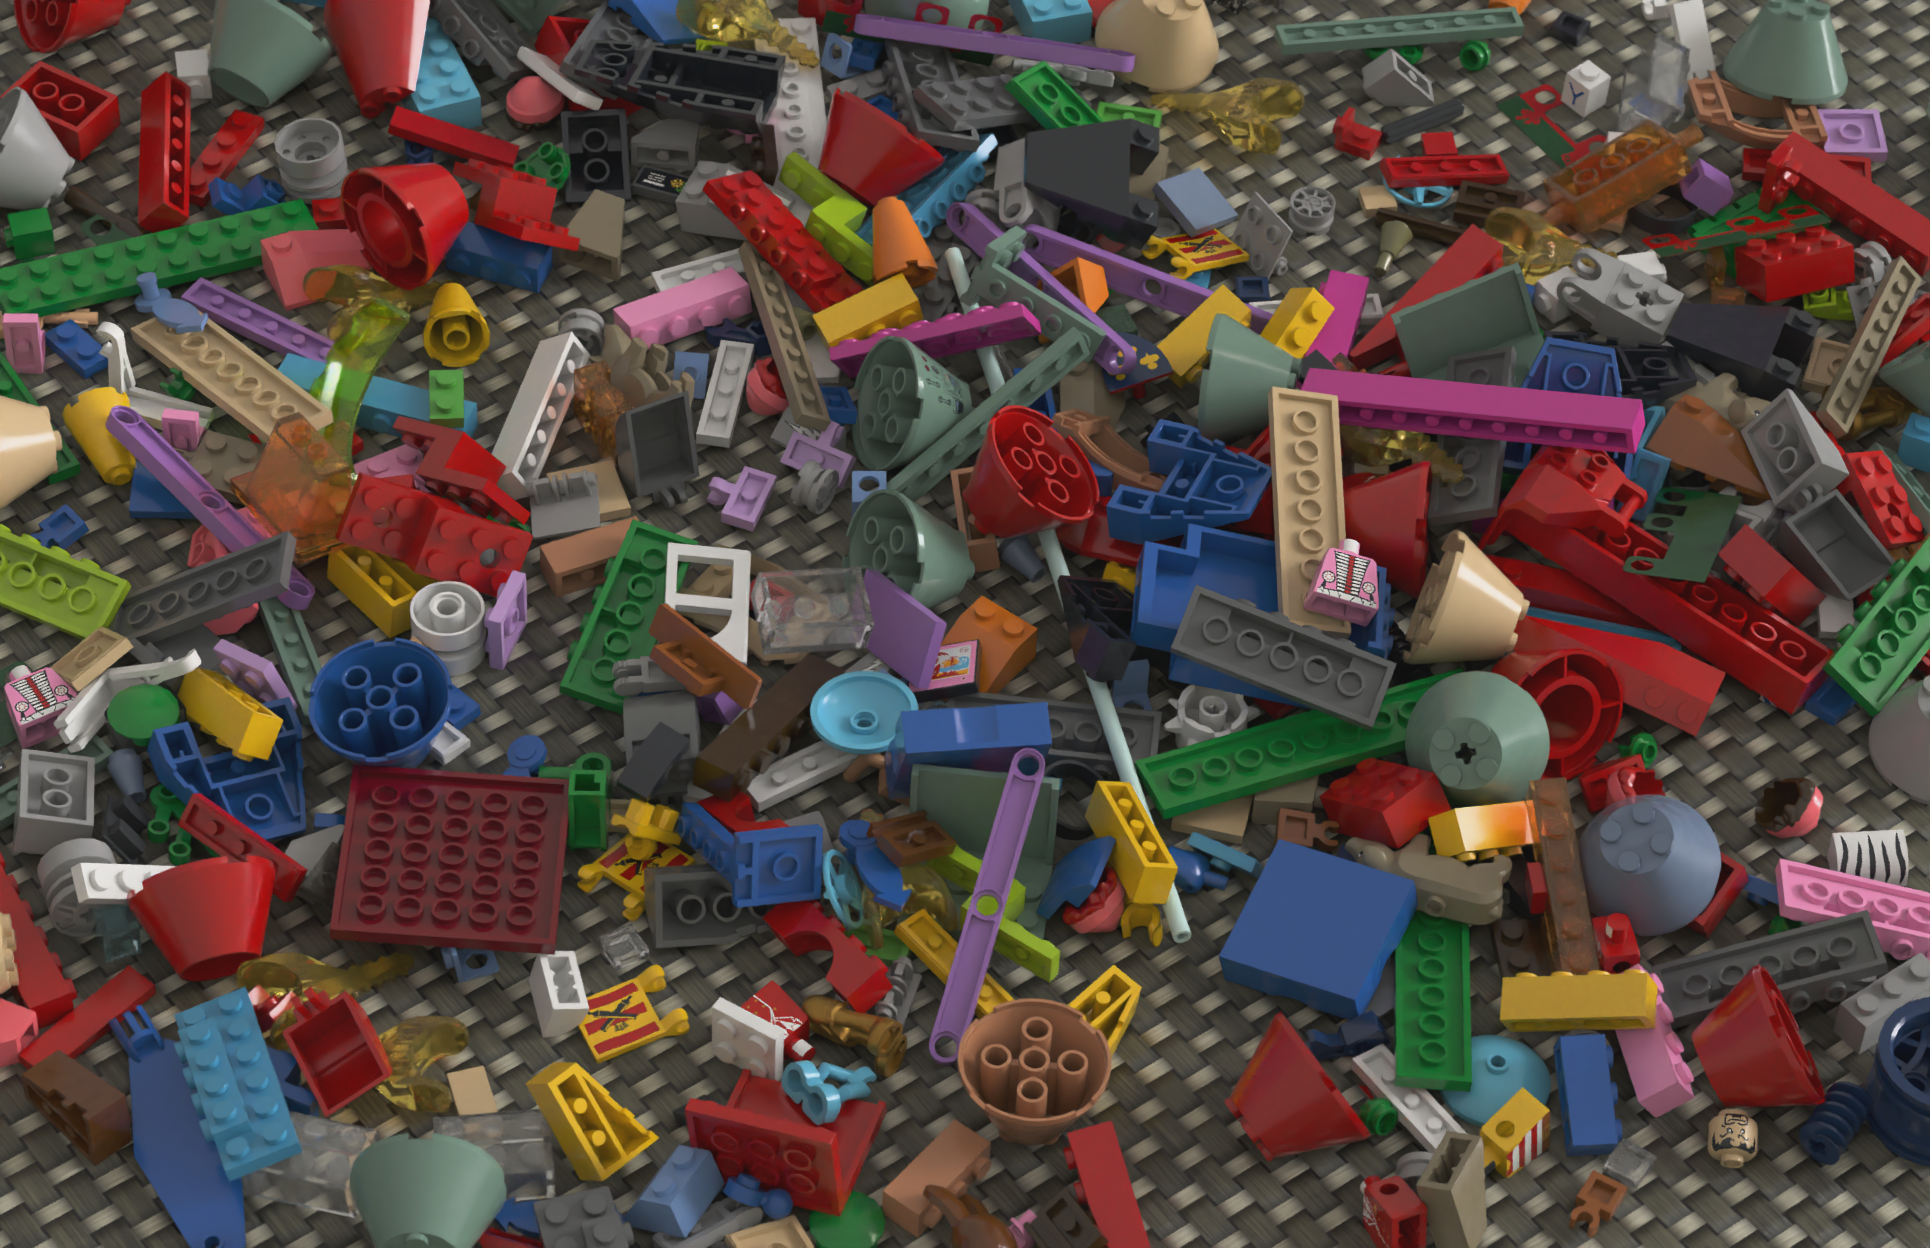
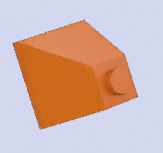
(1084, 281)

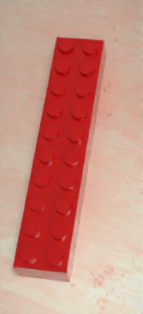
(1704, 617)

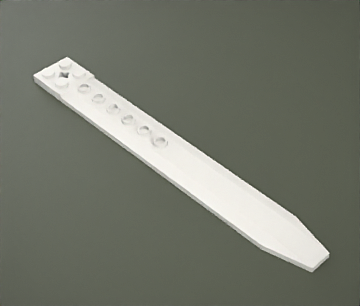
(801, 128)

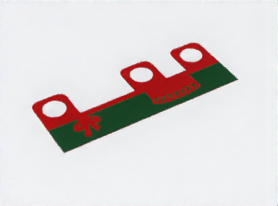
(841, 21)
(1529, 117)
(1739, 233)

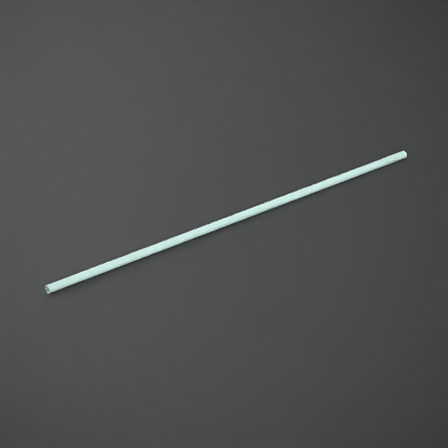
(1057, 566)

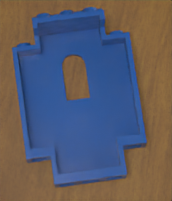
(1234, 568)

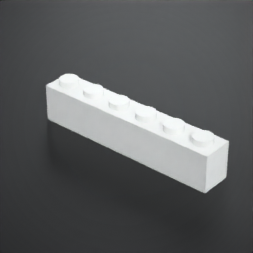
(538, 412)

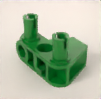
(588, 799)

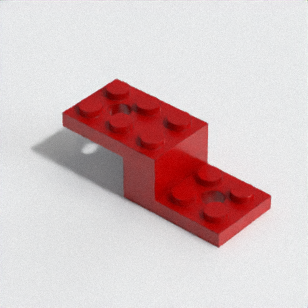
(516, 204)
(460, 470)
(1878, 496)
(431, 534)

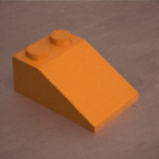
(1005, 642)

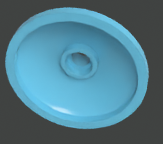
(860, 711)
(1495, 1086)

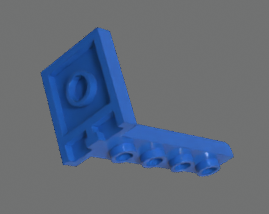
(759, 864)

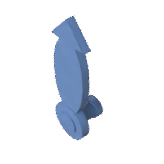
(168, 310)

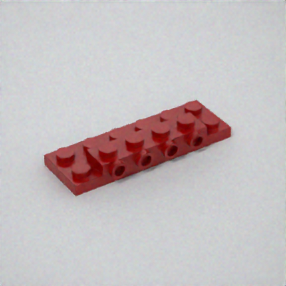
(781, 239)

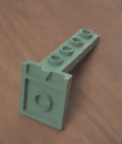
(999, 286)

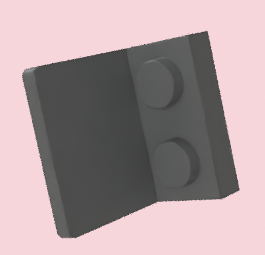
(178, 647)

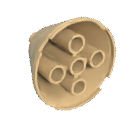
(1170, 41)
(26, 448)
(1464, 608)

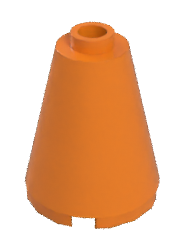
(899, 245)

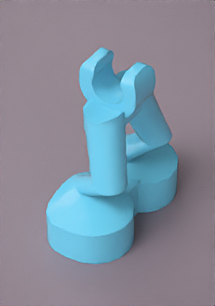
(820, 1100)

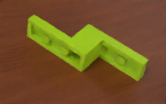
(834, 216)
(1012, 939)

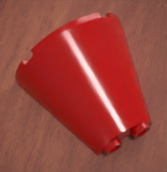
(377, 47)

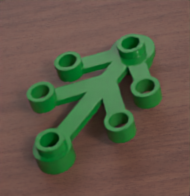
(166, 806)

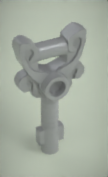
(1070, 73)

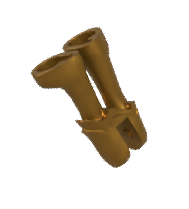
(1884, 408)
(879, 1034)

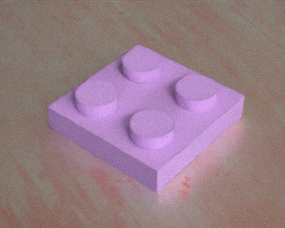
(1854, 133)
(506, 620)
(251, 673)

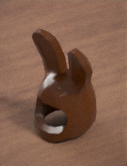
(970, 1220)

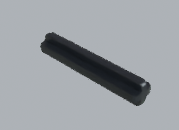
(1422, 120)

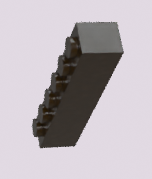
(763, 730)

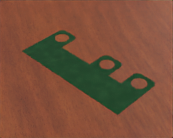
(1696, 535)

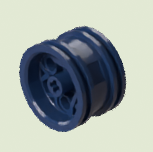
(1902, 1083)

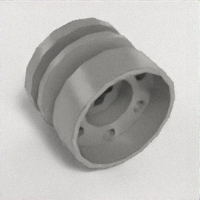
(311, 159)
(58, 885)

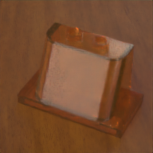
(298, 488)

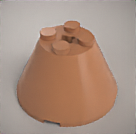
(1033, 1068)

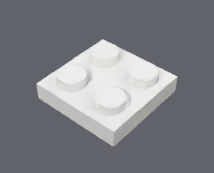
(747, 1040)

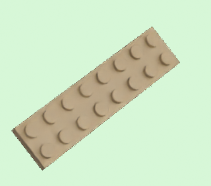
(231, 376)
(1305, 497)

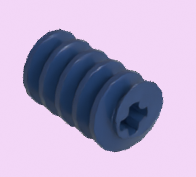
(1835, 1122)

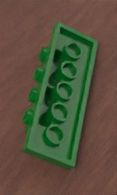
(621, 615)
(1887, 634)

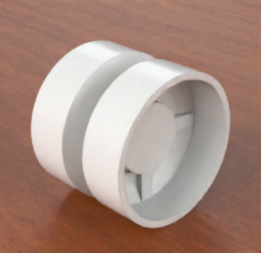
(451, 624)

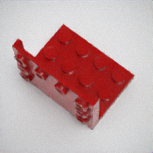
(781, 1146)

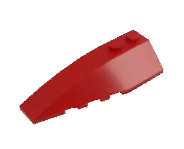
(1467, 259)
(1564, 593)

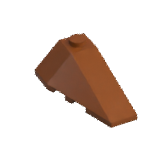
(1706, 442)

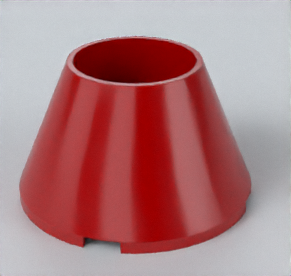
(871, 151)
(404, 218)
(1577, 697)
(207, 914)
(1755, 1048)

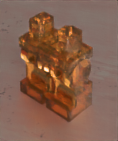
(598, 406)

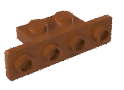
(699, 660)

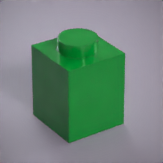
(30, 233)

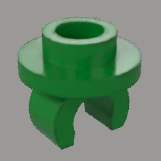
(178, 387)
(1640, 744)

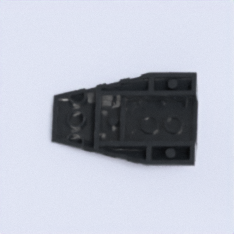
(708, 88)

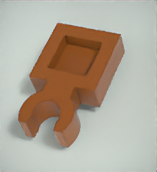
(1302, 830)
(1597, 1200)

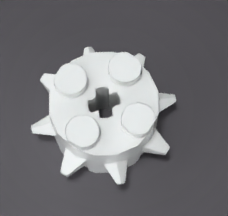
(1207, 715)

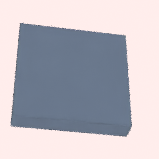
(1195, 202)

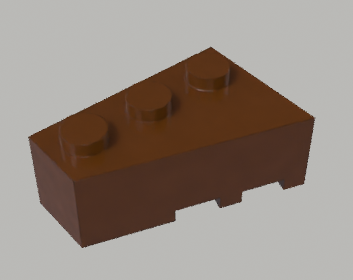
(79, 1105)

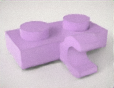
(803, 448)
(744, 499)

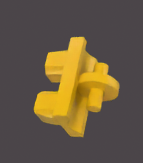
(645, 831)

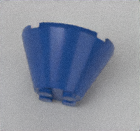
(381, 702)

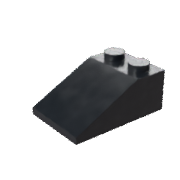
(596, 153)

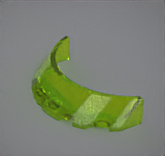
(351, 368)

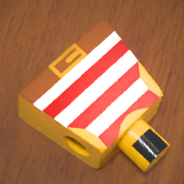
(1515, 1134)

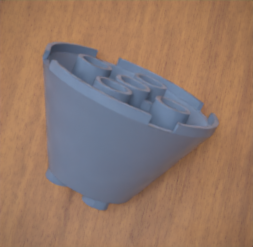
(1650, 863)

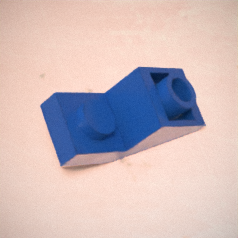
(256, 194)
(289, 1076)

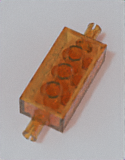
(1619, 175)

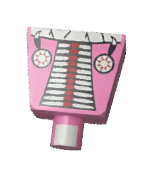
(1345, 585)
(36, 702)

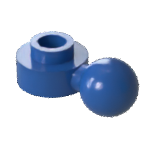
(745, 1188)

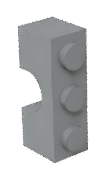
(1864, 1013)

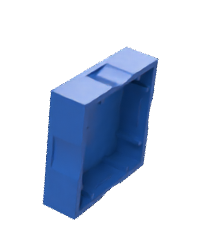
(966, 739)
(1318, 930)

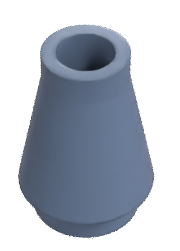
(1022, 556)
(127, 772)

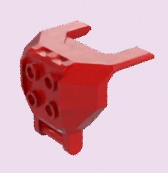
(1571, 491)

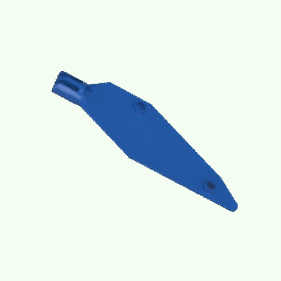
(172, 1144)

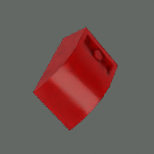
(336, 1048)

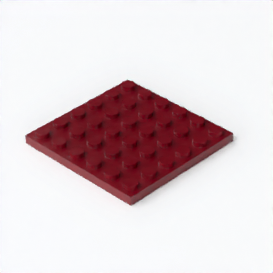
(451, 860)

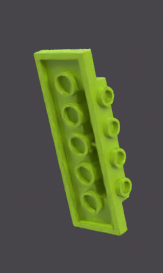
(55, 587)

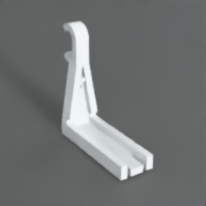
(1689, 30)
(145, 402)
(86, 712)

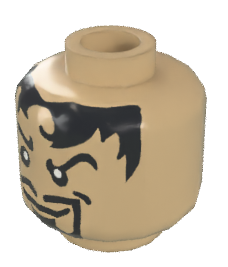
(1732, 1138)

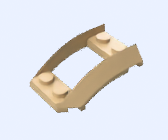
(717, 582)

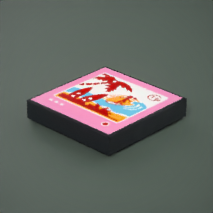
(954, 672)

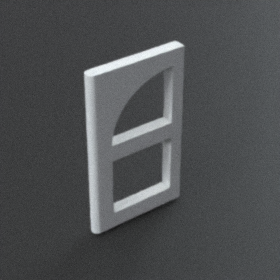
(735, 634)

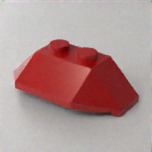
(1093, 539)

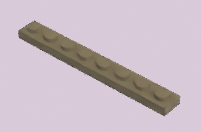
(785, 340)
(1868, 347)

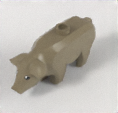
(637, 375)
(1718, 394)
(1442, 883)

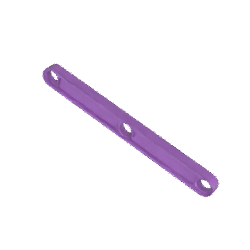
(994, 43)
(980, 231)
(1129, 276)
(196, 493)
(993, 881)

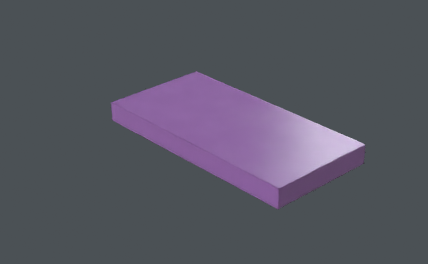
(904, 630)

